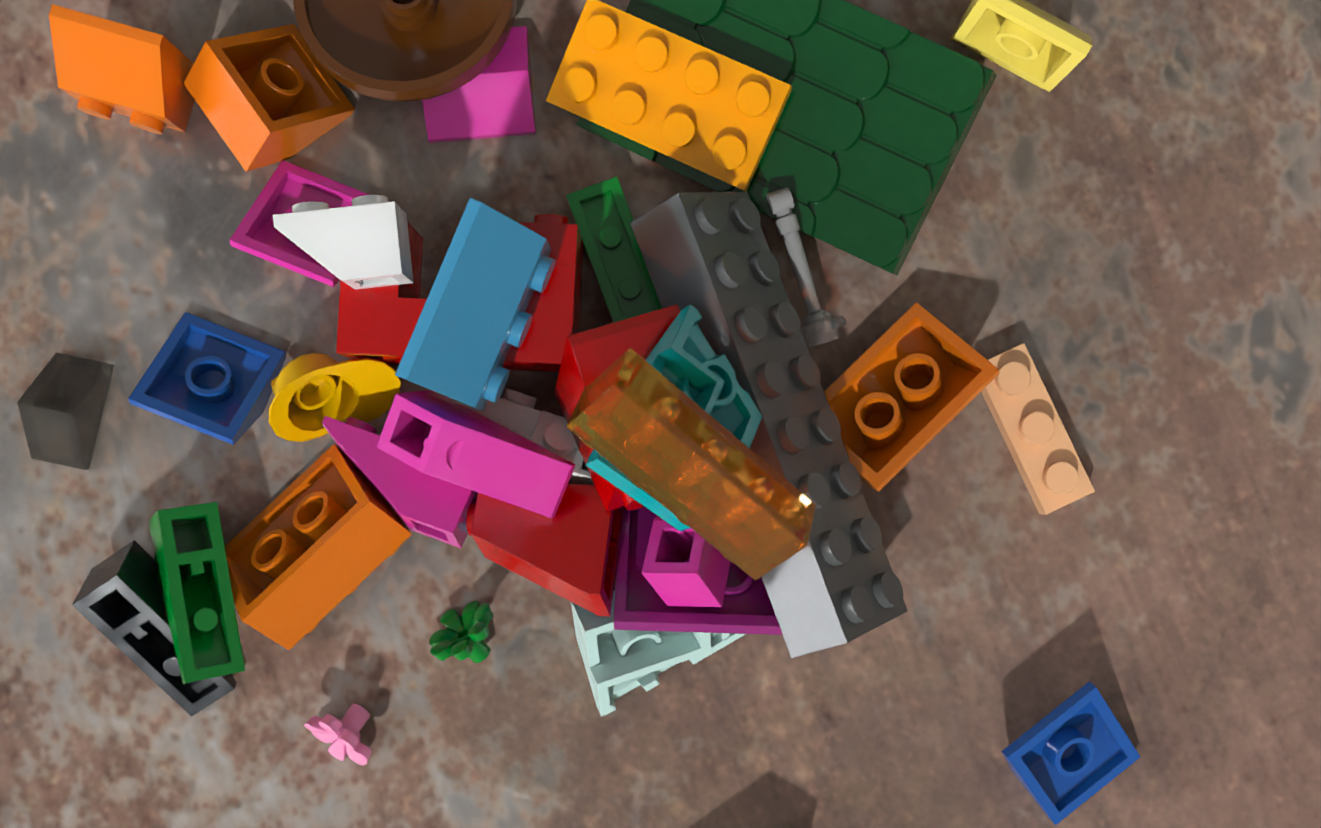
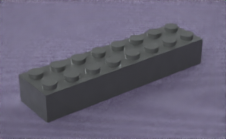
(716, 258)

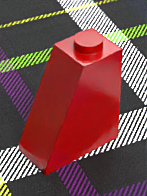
(564, 554)

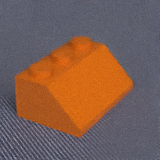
(311, 549)

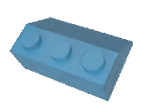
(477, 307)

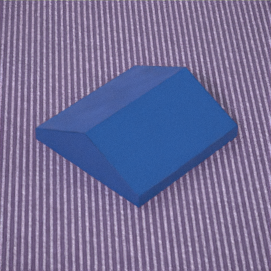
(209, 379)
(1071, 753)

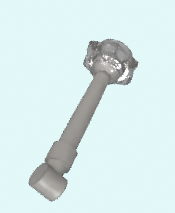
(818, 325)

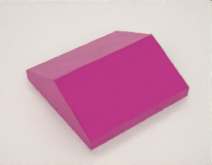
(492, 103)
(285, 188)

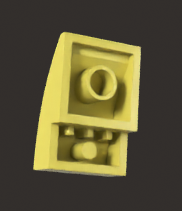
(1023, 40)

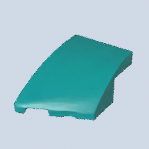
(705, 378)

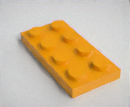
(668, 93)

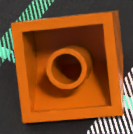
(120, 70)
(266, 94)

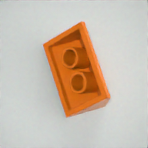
(904, 393)

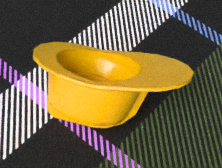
(322, 387)

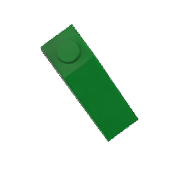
(197, 590)

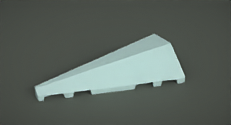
(631, 658)

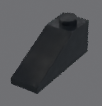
(128, 609)

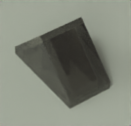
(65, 410)

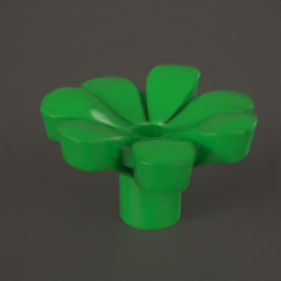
(463, 634)

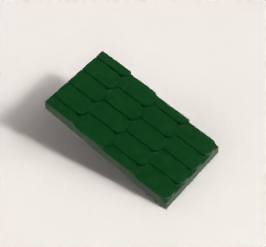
(866, 119)

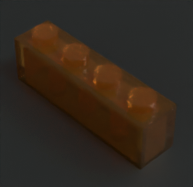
(692, 465)

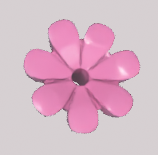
(343, 734)

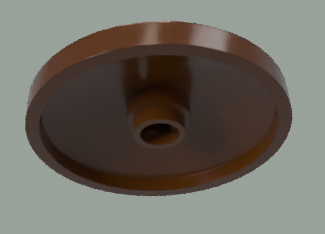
(405, 45)

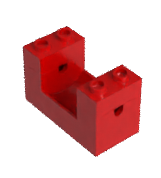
(382, 319)

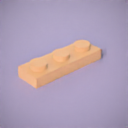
(1035, 432)

